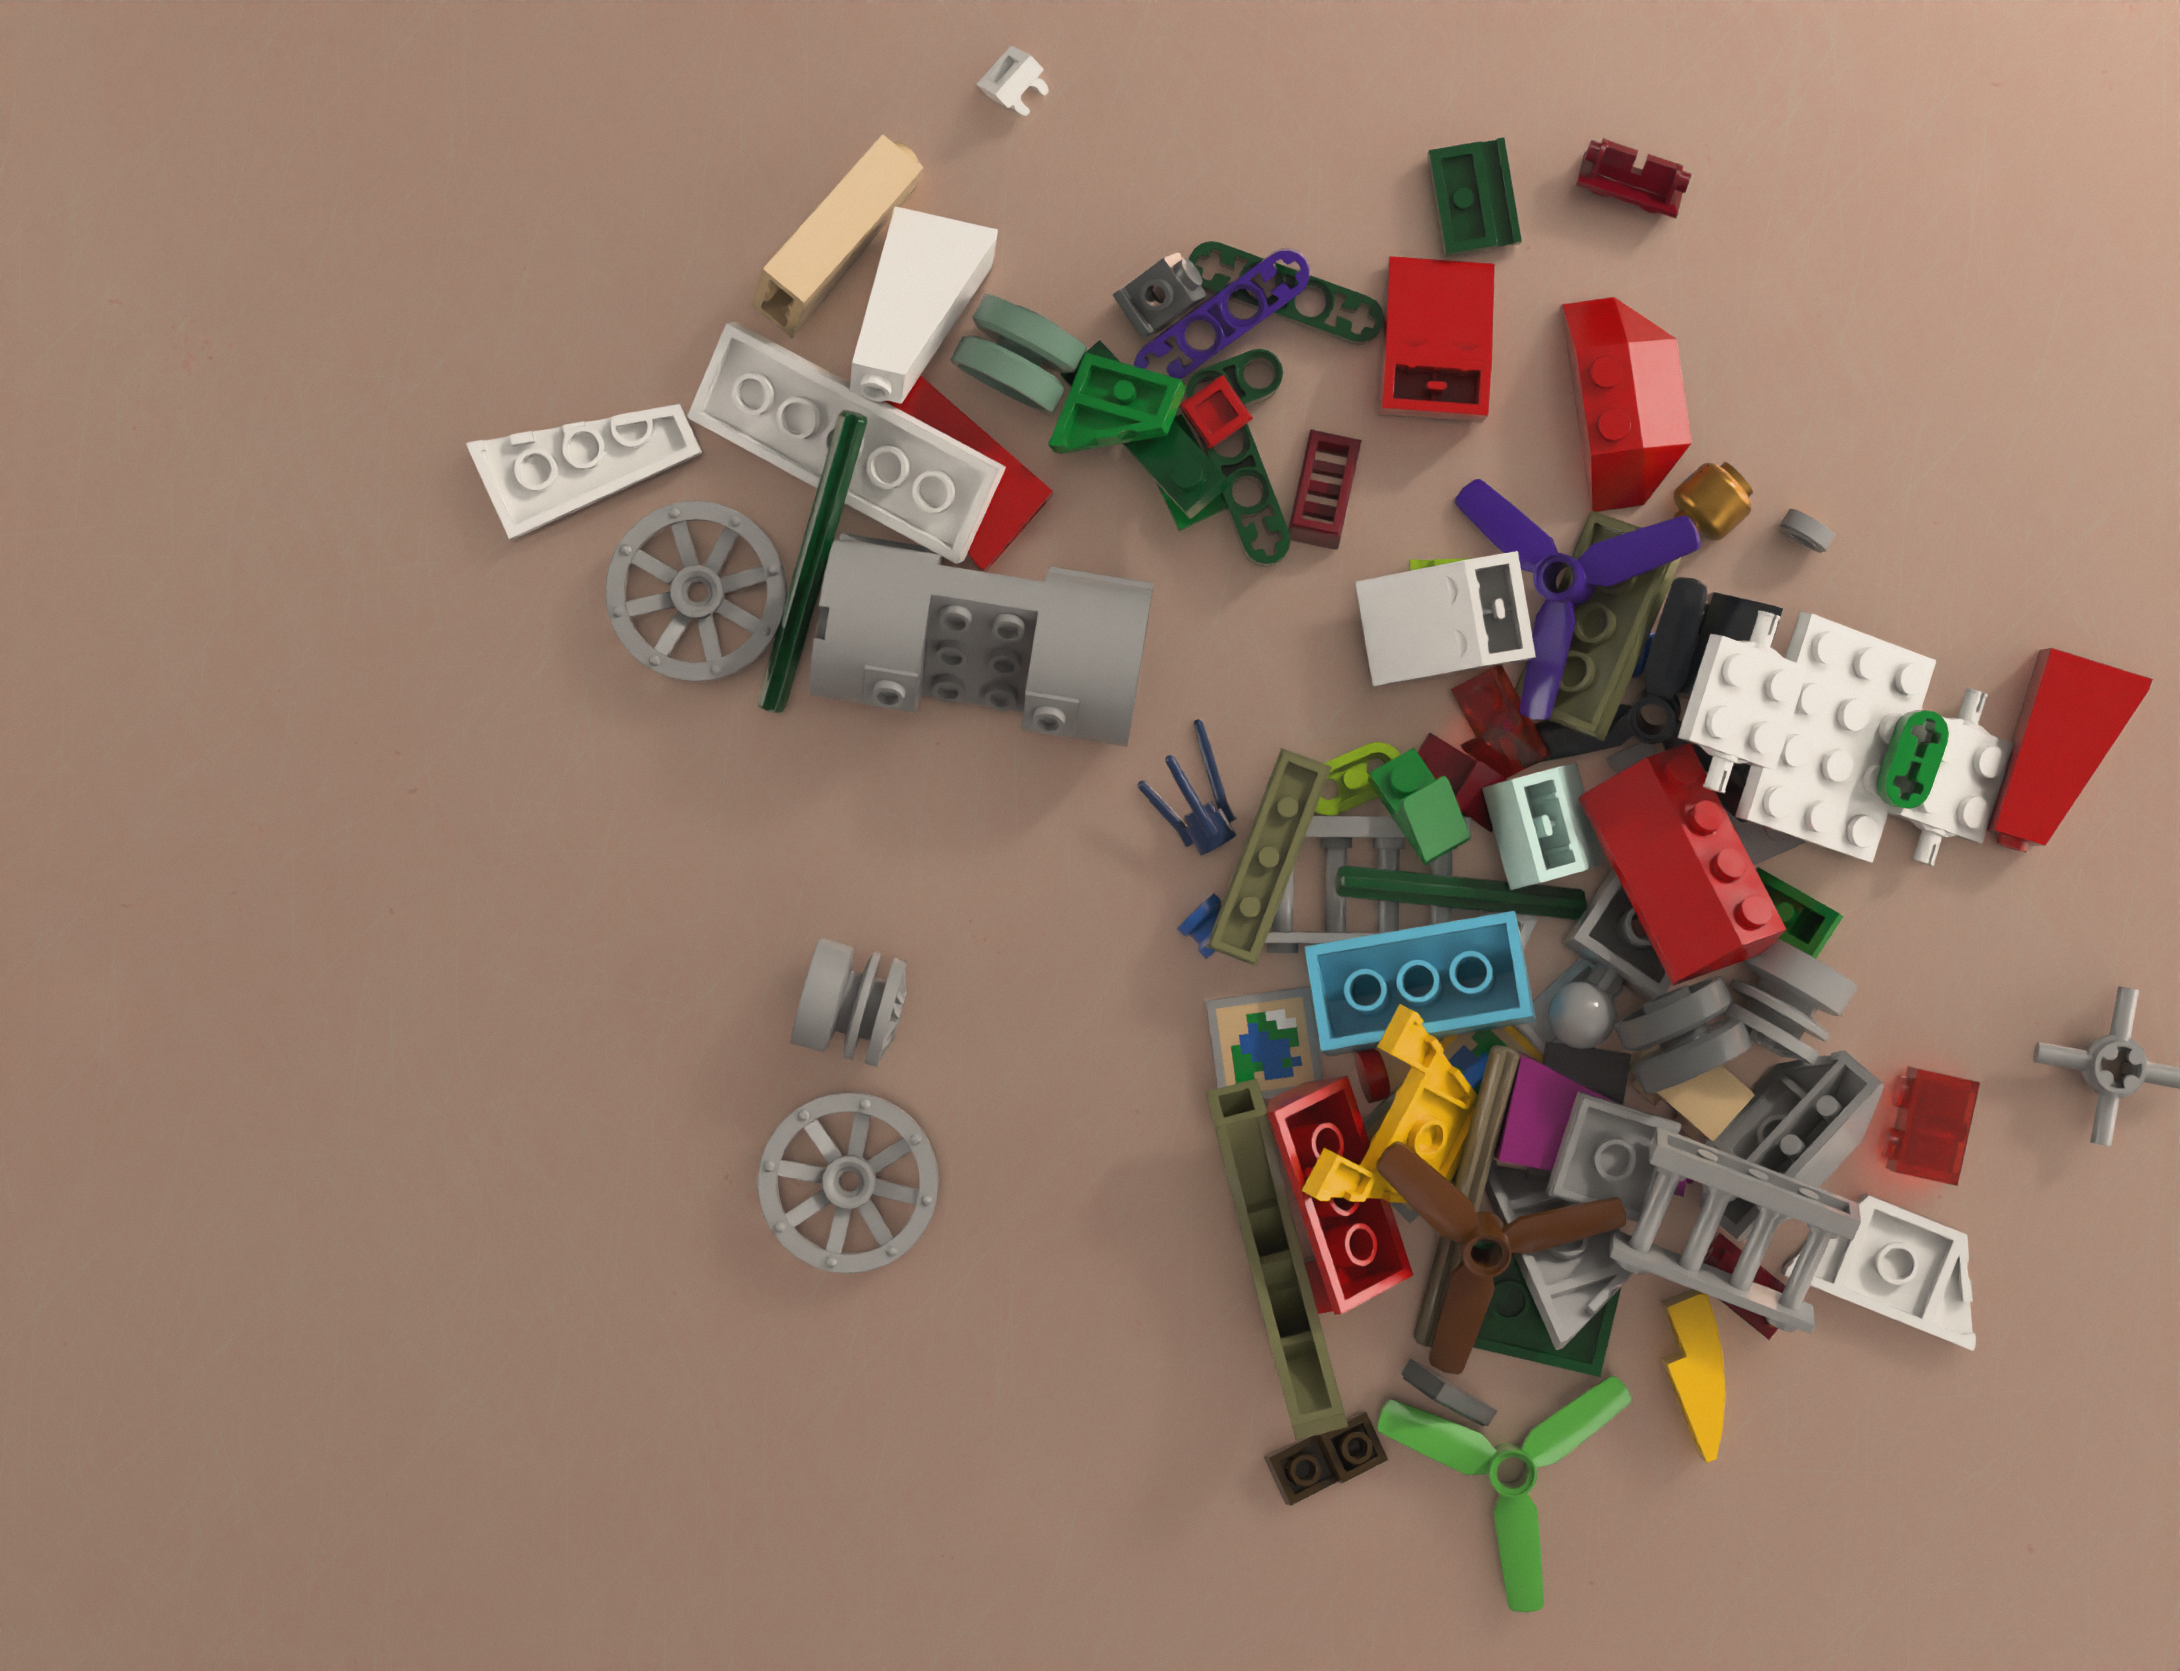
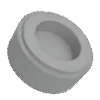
(1807, 531)

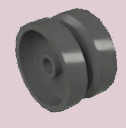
(1685, 1040)

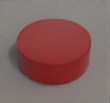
(1372, 1075)

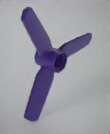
(1600, 565)

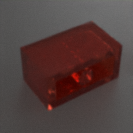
(1930, 1125)

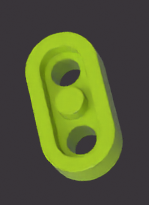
(1351, 777)

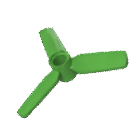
(1474, 1455)

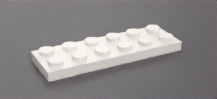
(788, 413)

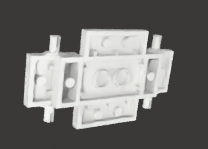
(1821, 732)

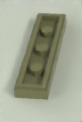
(1268, 856)

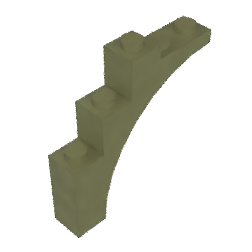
(1276, 1259)

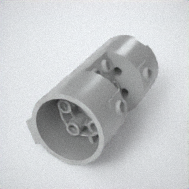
(912, 628)

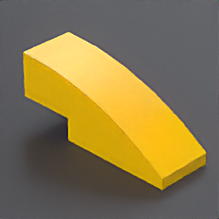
(1697, 1369)

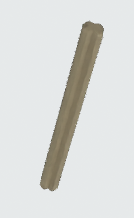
(1470, 1177)

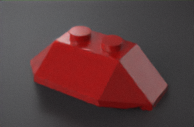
(1625, 401)

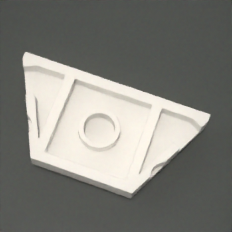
(1902, 1270)

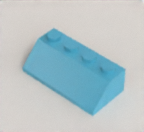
(1451, 973)

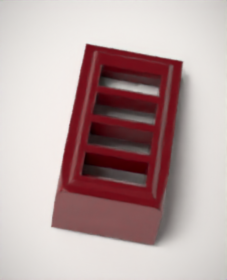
(1317, 532)

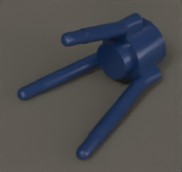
(1207, 825)

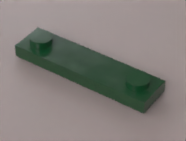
(1172, 460)

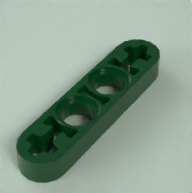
(1289, 312)

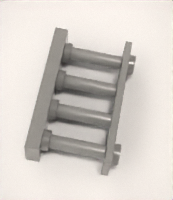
(1336, 837)
(1727, 1179)

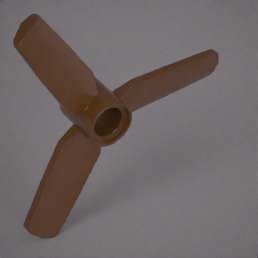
(1455, 1219)

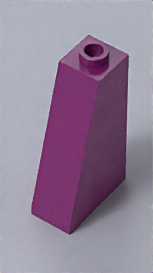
(1539, 1115)

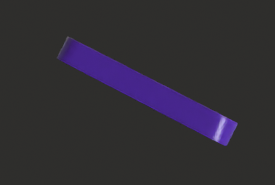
(1218, 314)

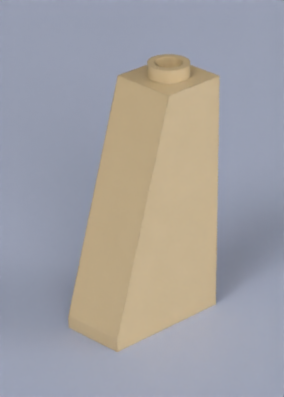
(836, 235)

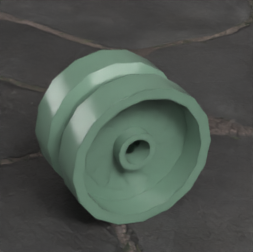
(1022, 346)

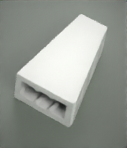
(917, 295)

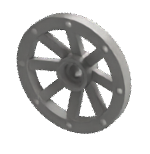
(681, 582)
(784, 1224)

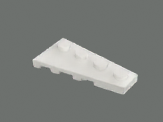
(569, 467)

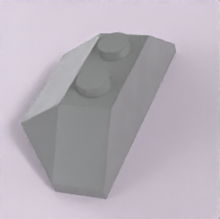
(1799, 1126)

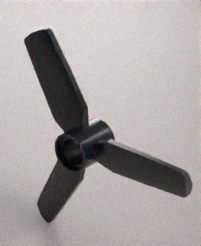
(1663, 676)

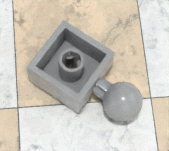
(1584, 1010)

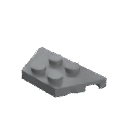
(1564, 1280)

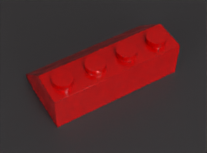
(1682, 865)
(1352, 1241)

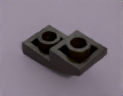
(1325, 1459)

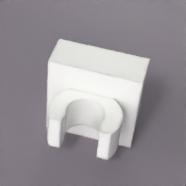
(1011, 77)

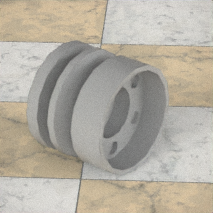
(1788, 998)
(849, 1002)

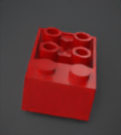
(1437, 339)

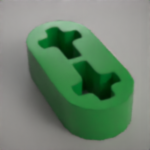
(1901, 754)

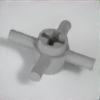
(2089, 1061)

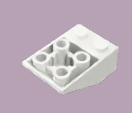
(1445, 619)

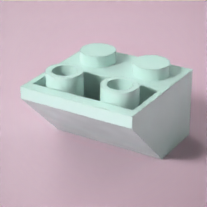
(1542, 826)

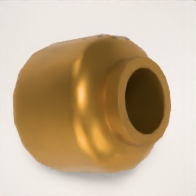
(1714, 499)

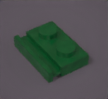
(1474, 197)

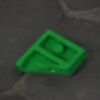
(1115, 406)

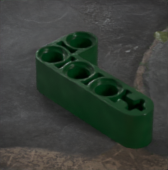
(1248, 462)

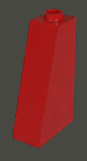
(1019, 492)
(2060, 739)

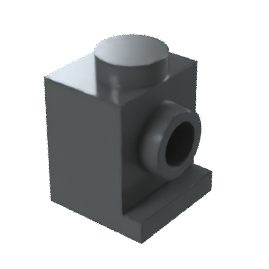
(1144, 304)

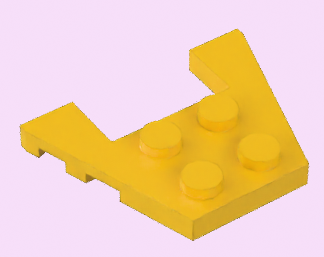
(1427, 1115)

